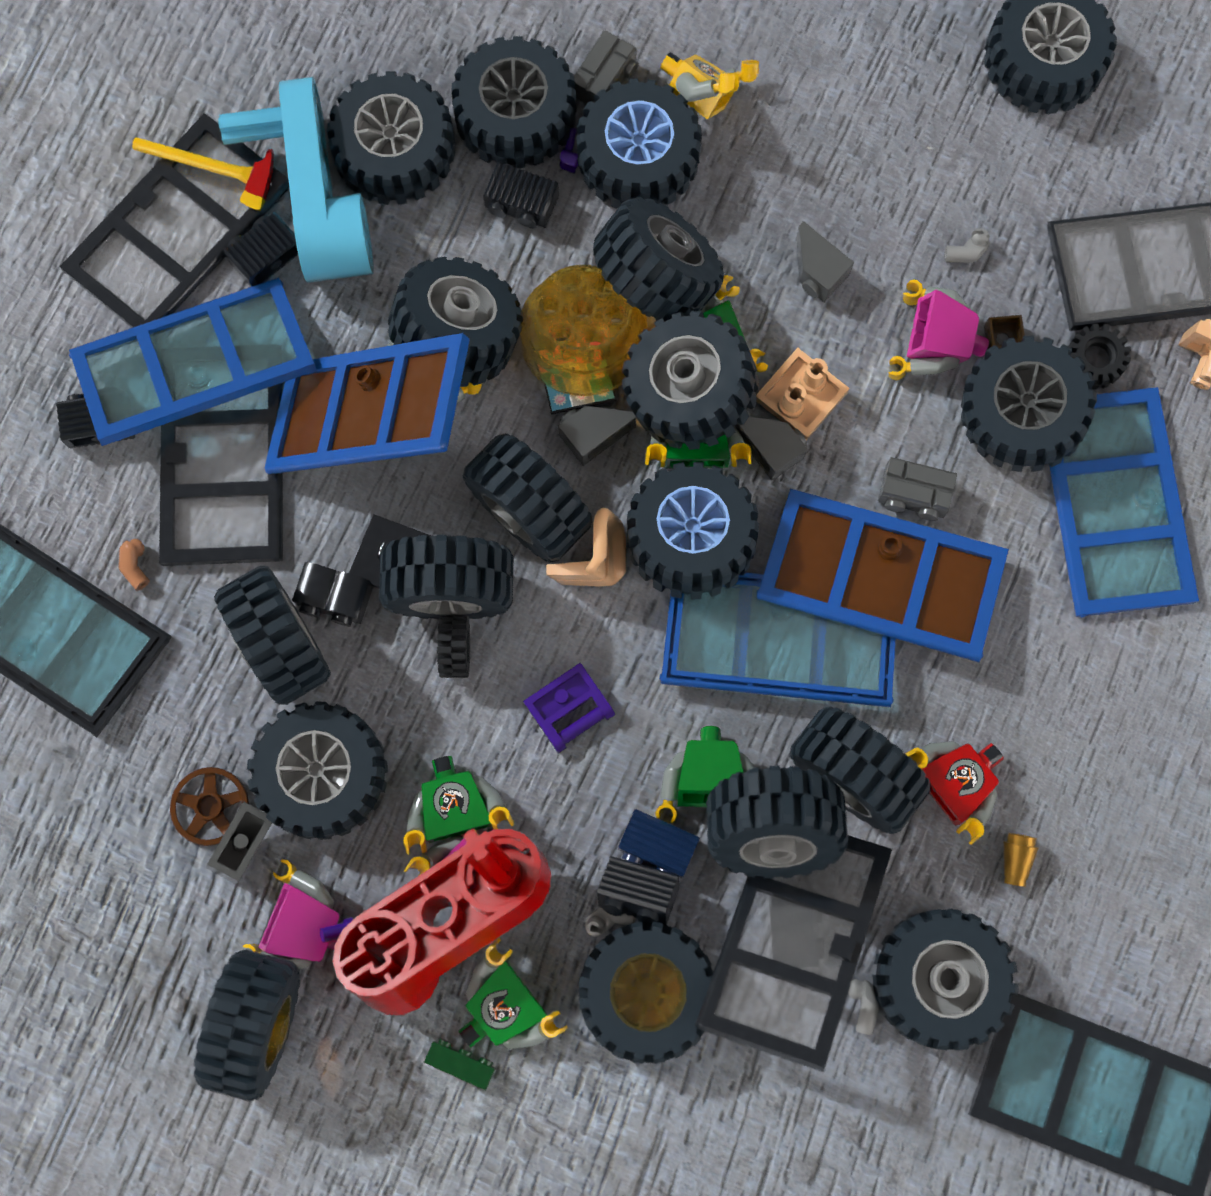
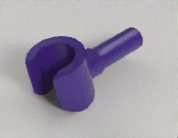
(568, 158)

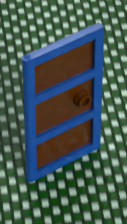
(370, 406)
(884, 575)

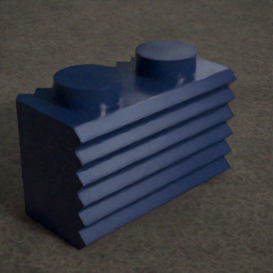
(657, 844)

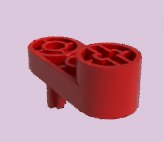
(394, 952)

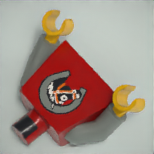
(961, 782)

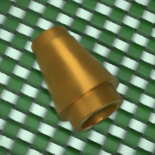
(1018, 858)

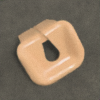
(608, 543)

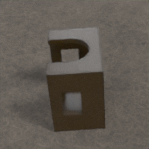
(1008, 325)

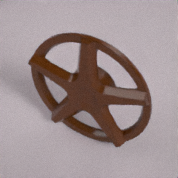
(207, 805)

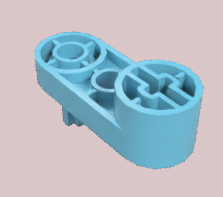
(328, 230)

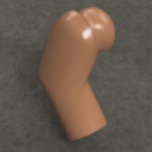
(128, 563)

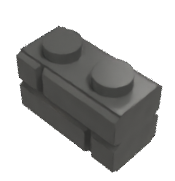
(605, 64)
(917, 489)

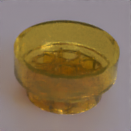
(575, 364)

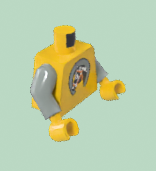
(705, 84)

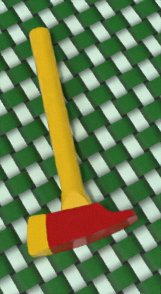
(256, 177)

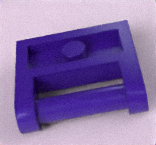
(562, 698)

